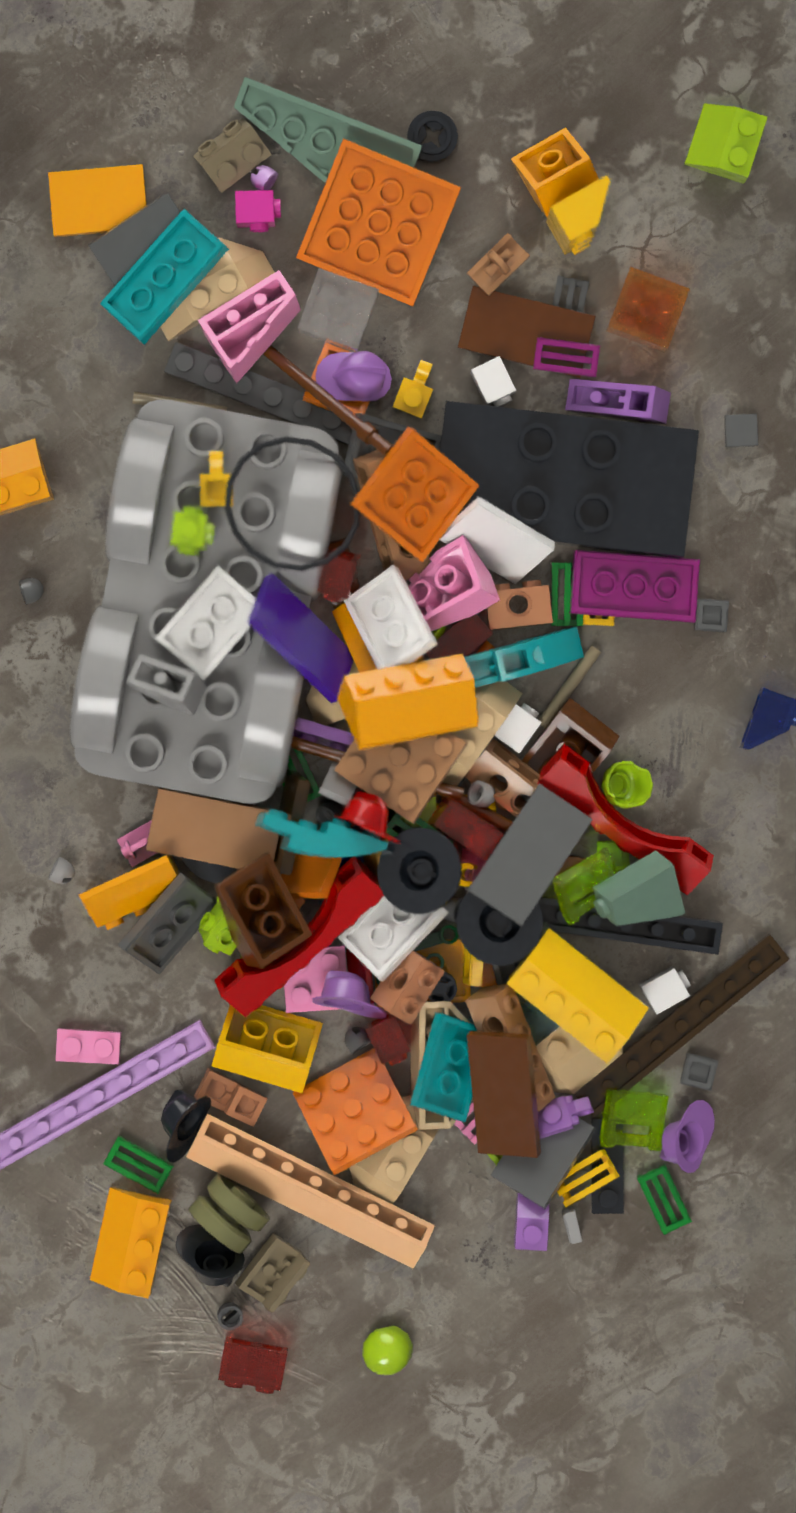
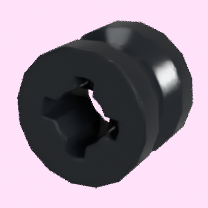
(444, 991)

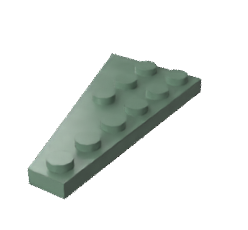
(313, 131)

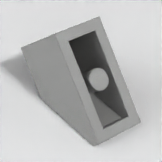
(167, 684)
(337, 786)

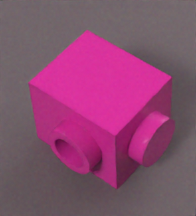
(257, 210)

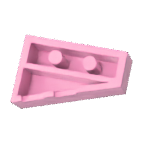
(250, 323)

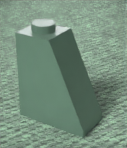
(640, 892)

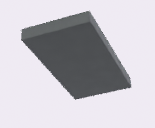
(530, 855)

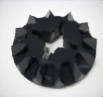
(436, 122)

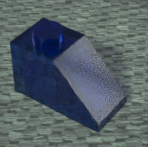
(770, 717)

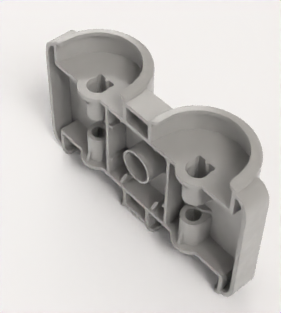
(247, 716)

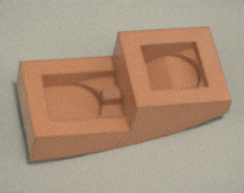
(231, 1097)

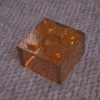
(647, 309)

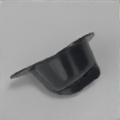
(182, 1121)
(209, 1257)

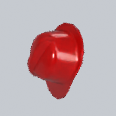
(368, 812)

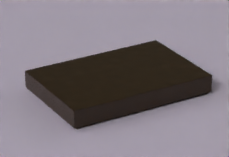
(292, 803)

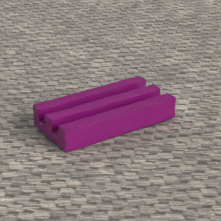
(566, 357)

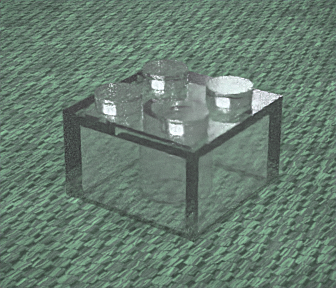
(338, 310)

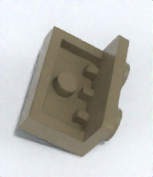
(231, 154)
(273, 1272)

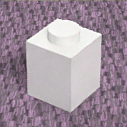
(493, 382)
(518, 727)
(666, 989)

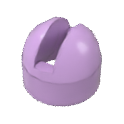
(264, 179)

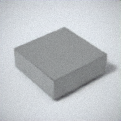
(571, 1225)

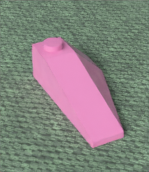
(453, 585)

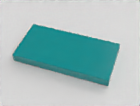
(164, 276)

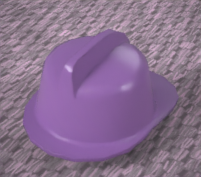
(354, 376)
(348, 993)
(688, 1138)

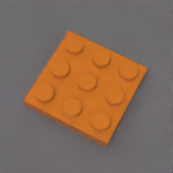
(415, 494)
(355, 1111)

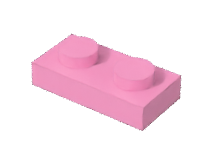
(88, 1046)

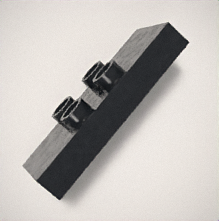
(578, 475)

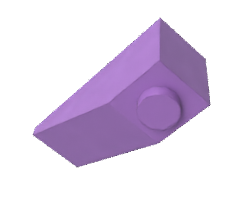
(618, 400)
(530, 1225)

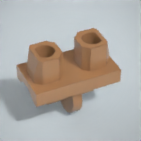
(498, 264)

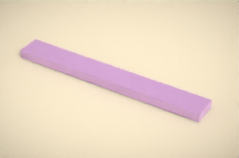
(104, 1092)

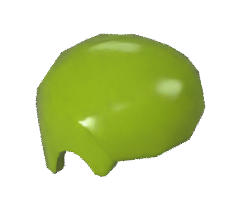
(627, 785)
(387, 1350)

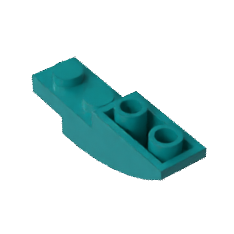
(525, 657)
(331, 841)

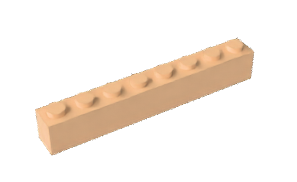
(310, 1191)

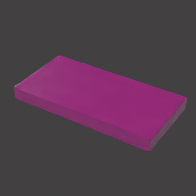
(634, 586)

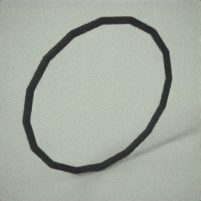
(246, 545)

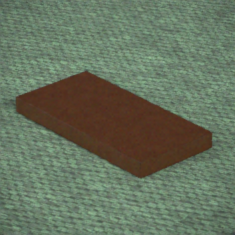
(510, 328)
(504, 1093)

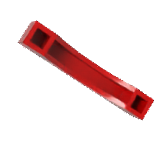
(572, 780)
(350, 896)

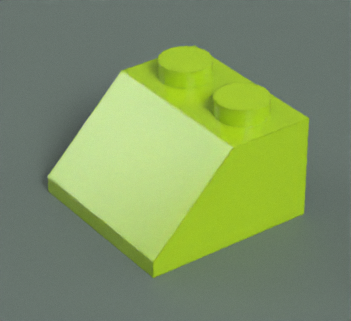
(726, 141)

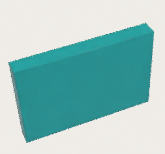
(445, 1070)

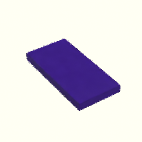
(300, 637)

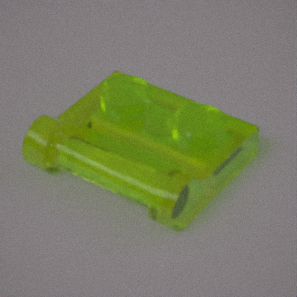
(579, 882)
(633, 1109)

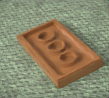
(208, 829)

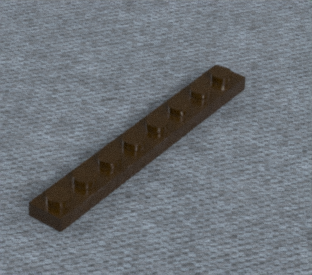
(686, 1021)

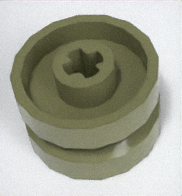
(229, 1213)

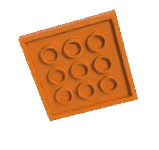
(378, 222)

